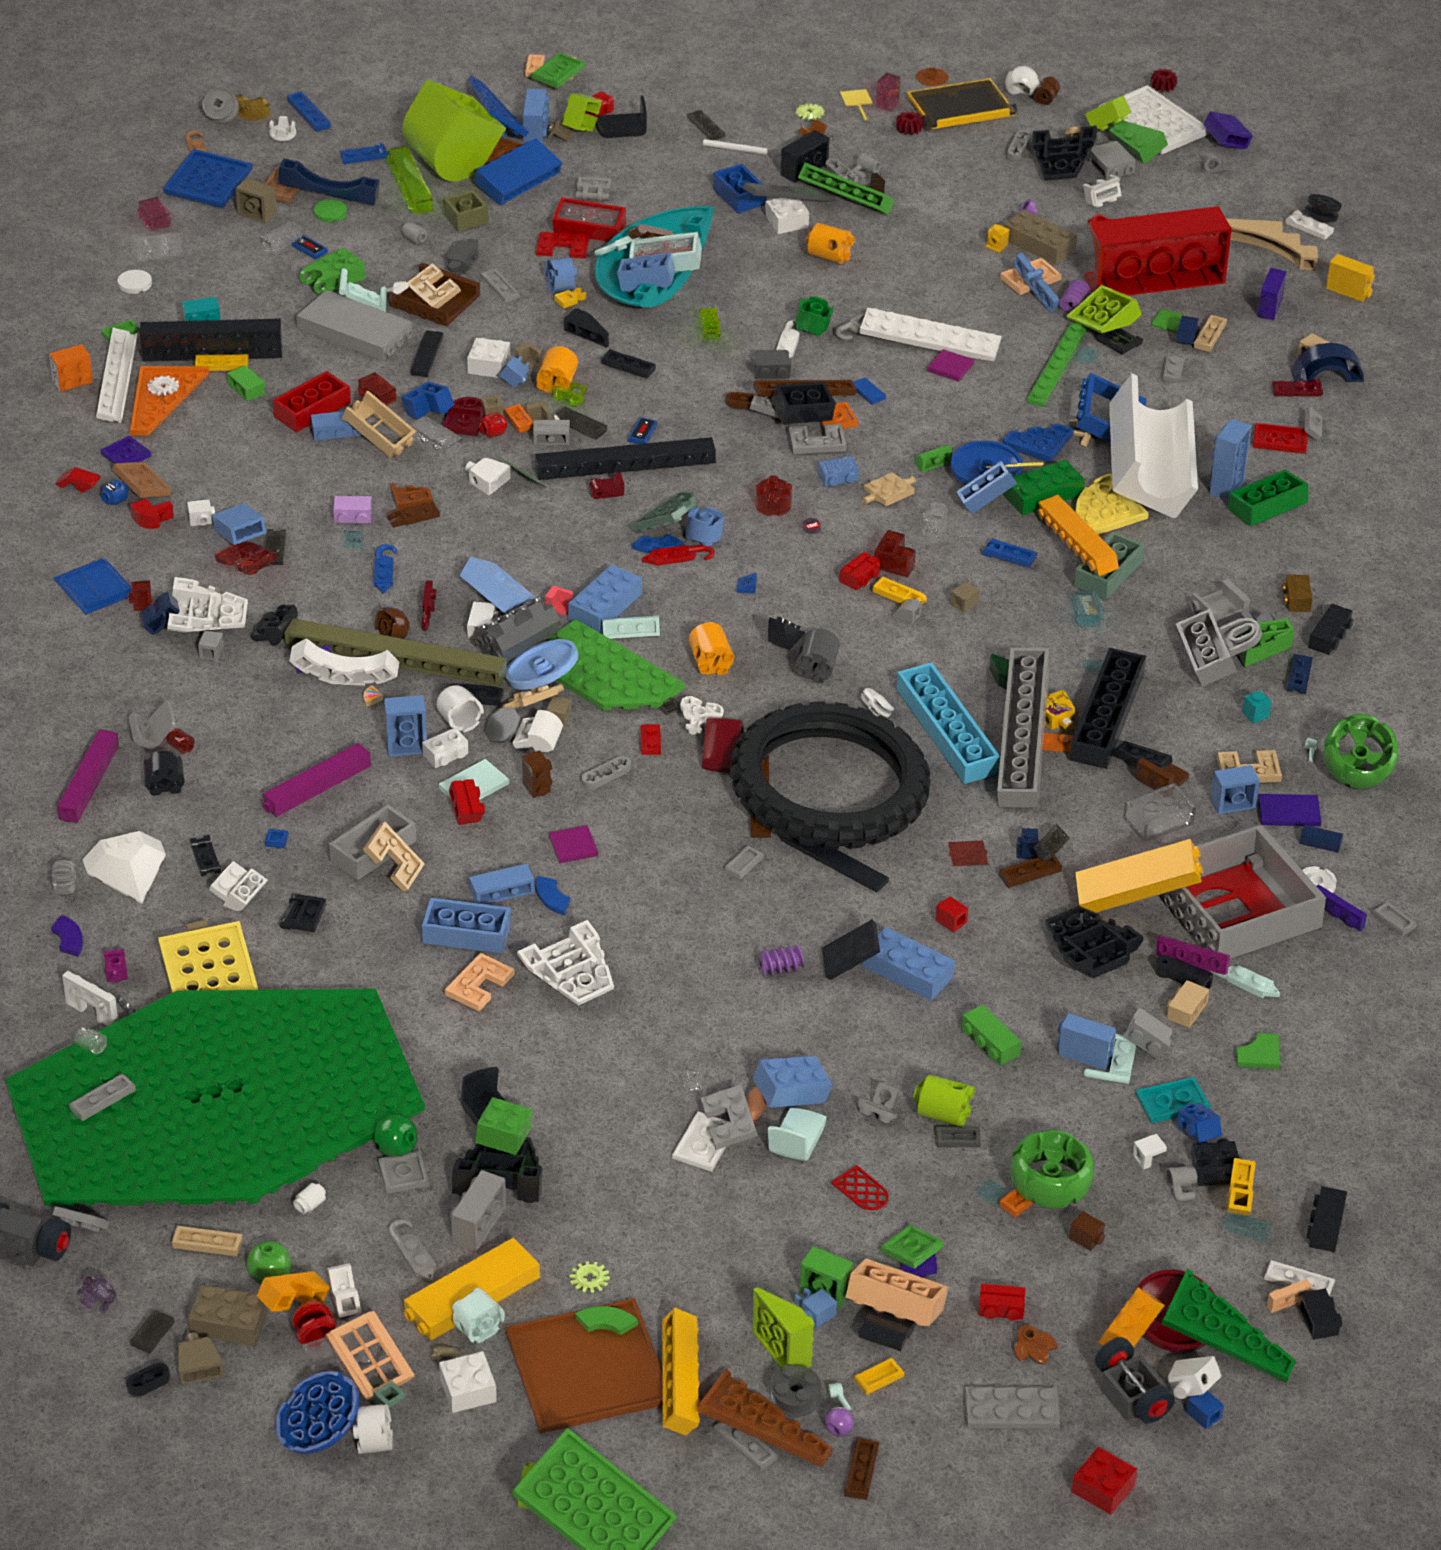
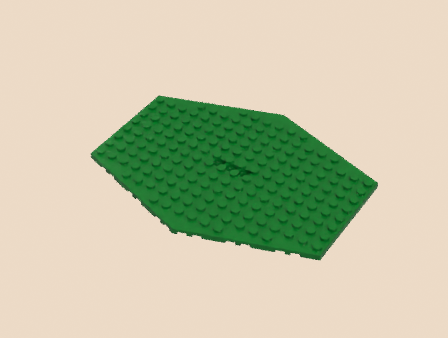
(225, 1100)

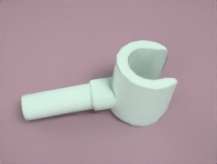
(1311, 746)
(836, 1390)

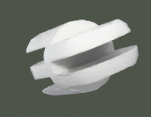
(876, 703)

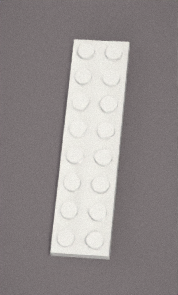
(930, 334)

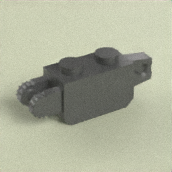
(462, 256)

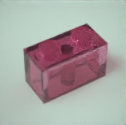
(888, 92)
(154, 213)

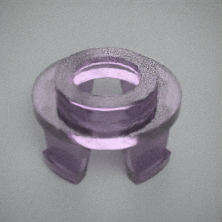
(97, 1289)

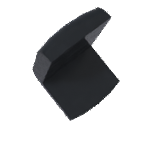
(624, 124)
(478, 1090)

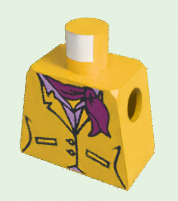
(1060, 711)

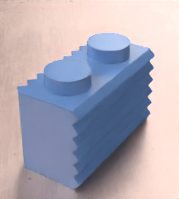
(838, 471)

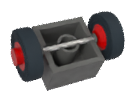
(1132, 1382)

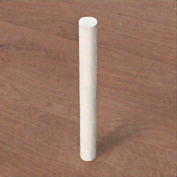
(732, 146)

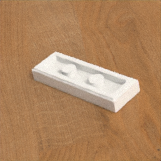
(1286, 1275)

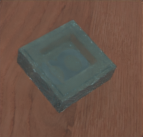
(1087, 355)
(353, 539)
(992, 1192)

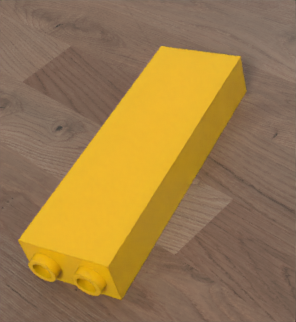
(1139, 876)
(495, 1272)

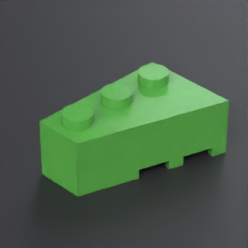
(1275, 638)

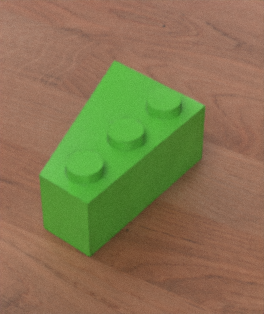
(1139, 140)

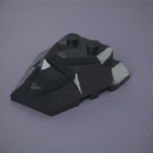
(1063, 156)
(1092, 943)

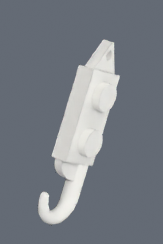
(789, 338)

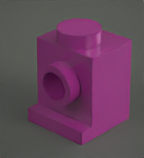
(115, 965)

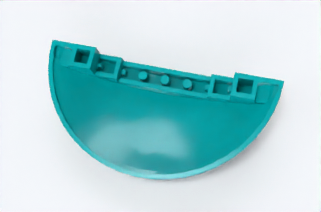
(678, 221)

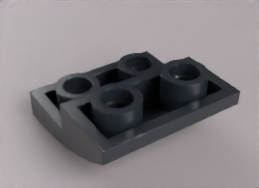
(886, 1329)

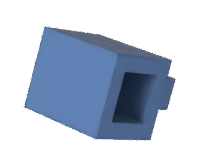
(515, 371)
(818, 1306)

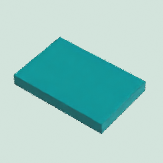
(1164, 1100)

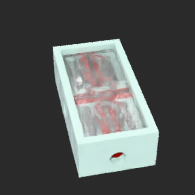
(684, 248)

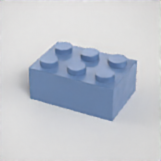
(536, 114)
(649, 269)
(405, 725)
(792, 1081)

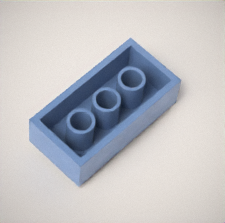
(1229, 458)
(605, 597)
(466, 925)
(911, 964)

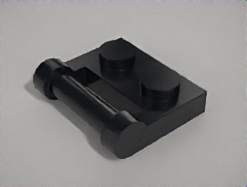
(1119, 340)
(309, 915)

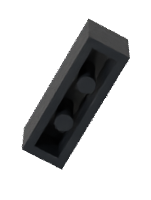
(1331, 629)
(1326, 1218)

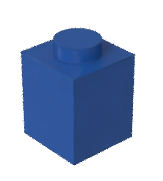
(1205, 1409)

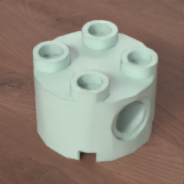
(477, 1315)

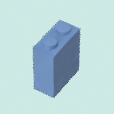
(239, 524)
(1086, 1041)

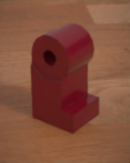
(607, 487)

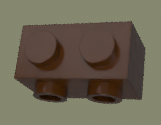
(536, 773)

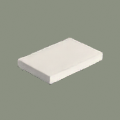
(698, 1145)

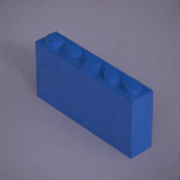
(517, 171)

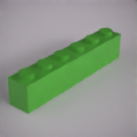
(846, 188)

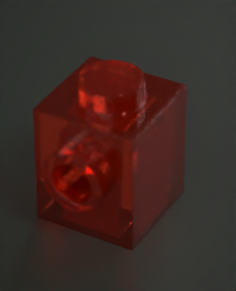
(140, 595)

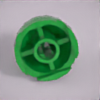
(396, 1135)

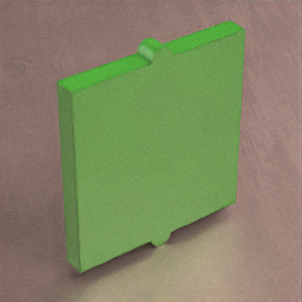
(1167, 320)

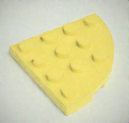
(1106, 509)

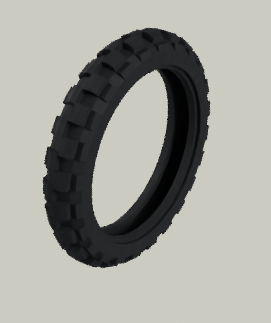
(823, 827)

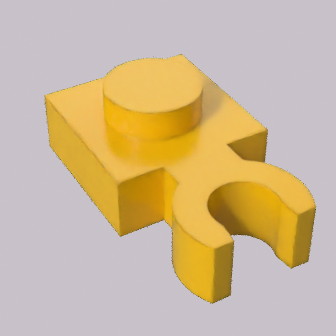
(568, 298)

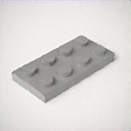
(1012, 1407)

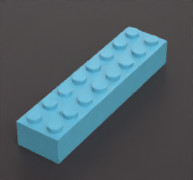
(948, 723)

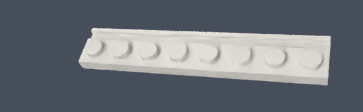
(116, 375)

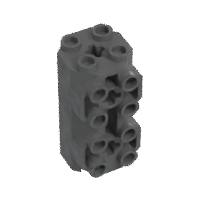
(518, 629)

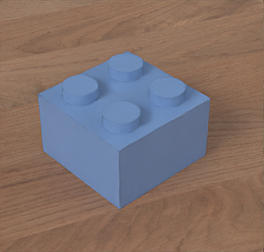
(1235, 789)

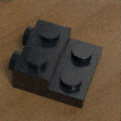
(1214, 1161)

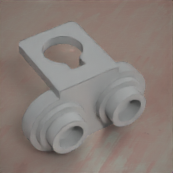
(885, 1111)

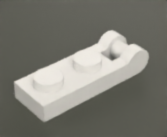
(1309, 225)

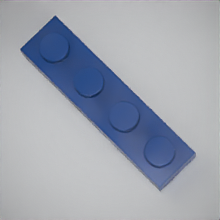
(308, 111)

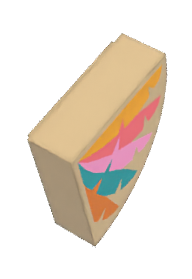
(372, 696)

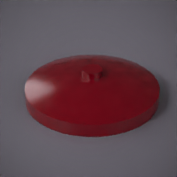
(1163, 1287)

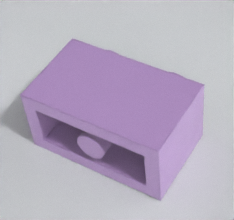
(353, 509)

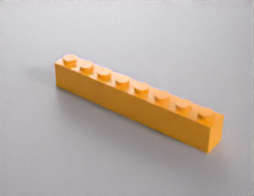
(1078, 535)

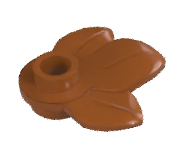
(1036, 1346)

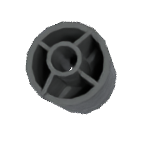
(817, 655)

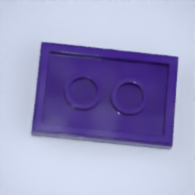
(1289, 810)

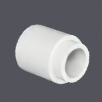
(309, 1198)

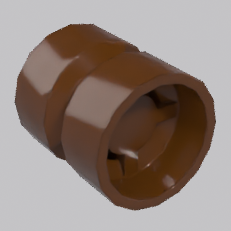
(1046, 90)

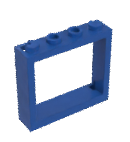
(1088, 421)

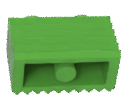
(246, 383)

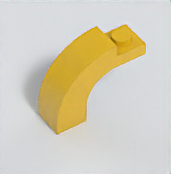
(1240, 1187)

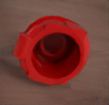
(313, 1321)

